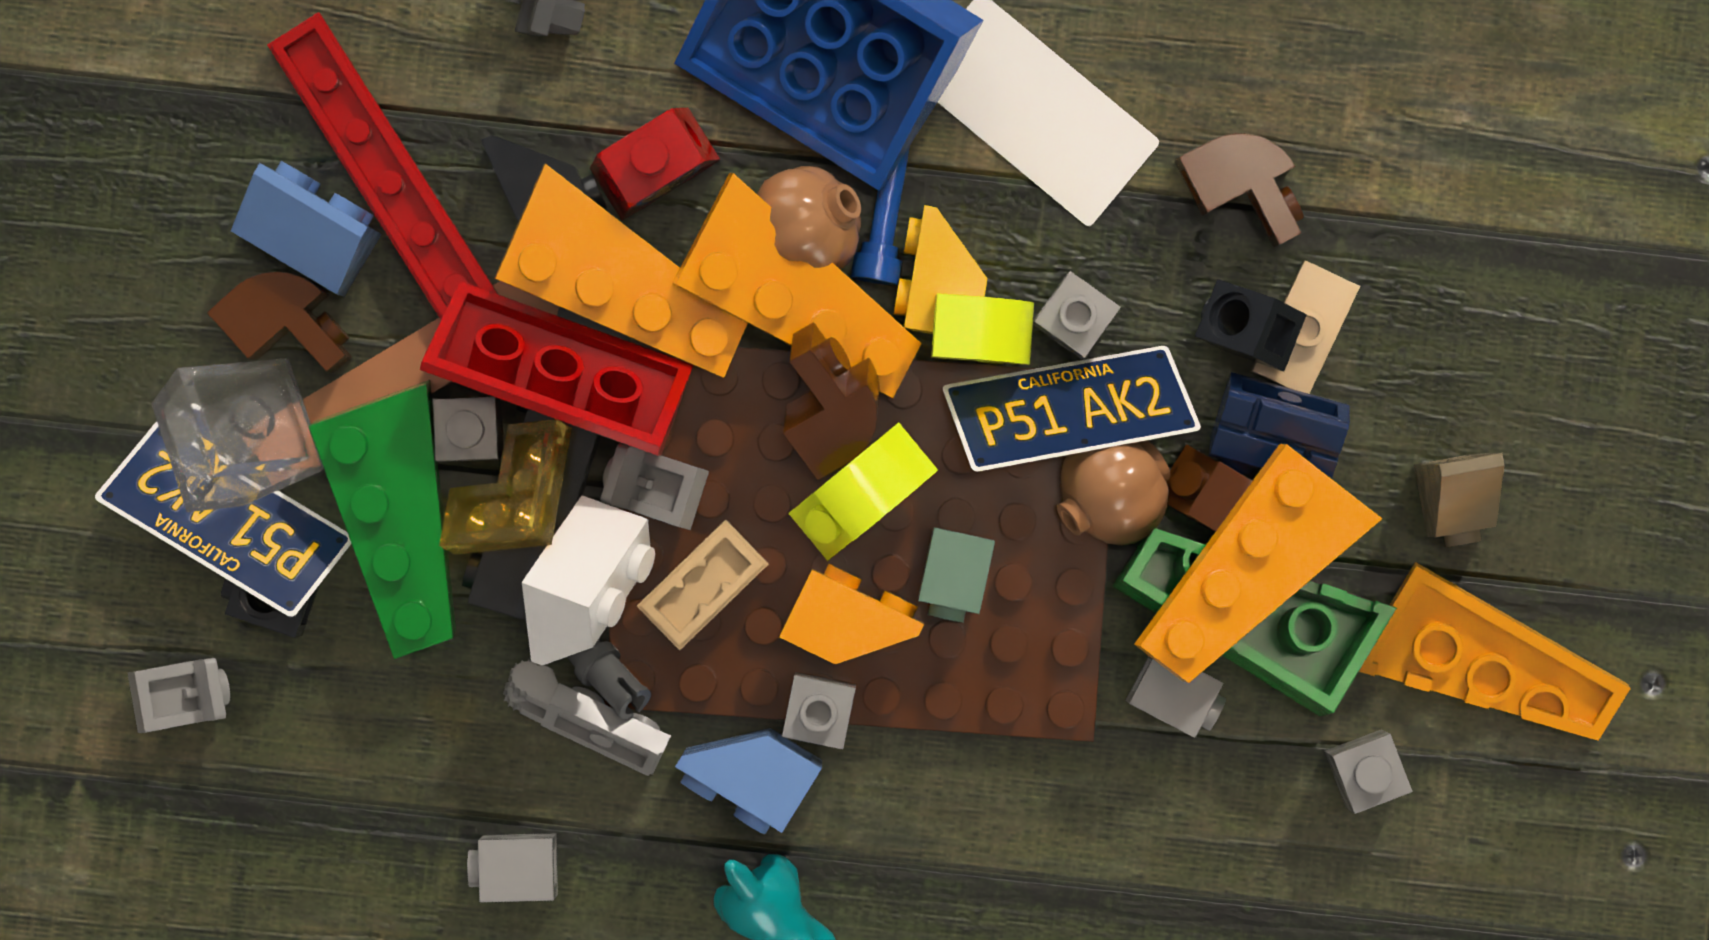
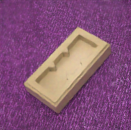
(1326, 302)
(702, 584)

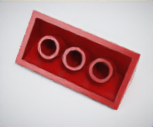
(558, 368)

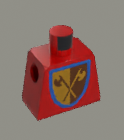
(653, 161)

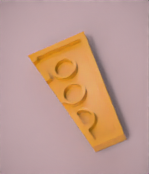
(605, 272)
(743, 274)
(1262, 553)
(1479, 654)

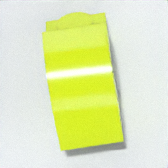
(982, 329)
(863, 491)

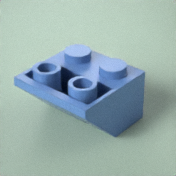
(303, 230)
(754, 771)

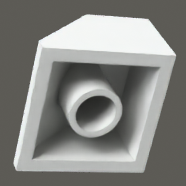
(584, 579)

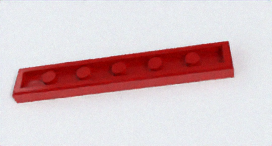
(377, 161)

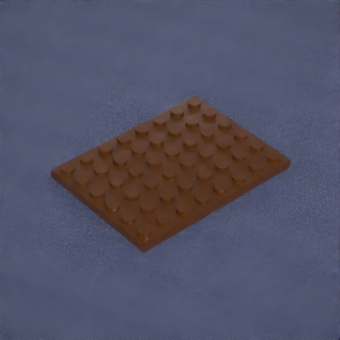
(1008, 672)

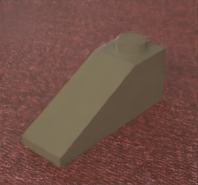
(1460, 496)

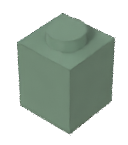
(955, 574)

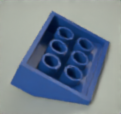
(834, 72)

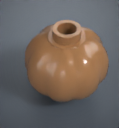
(813, 216)
(1114, 492)

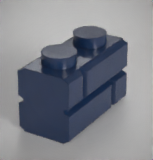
(1262, 415)

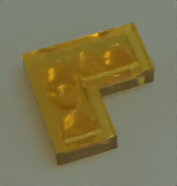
(523, 503)

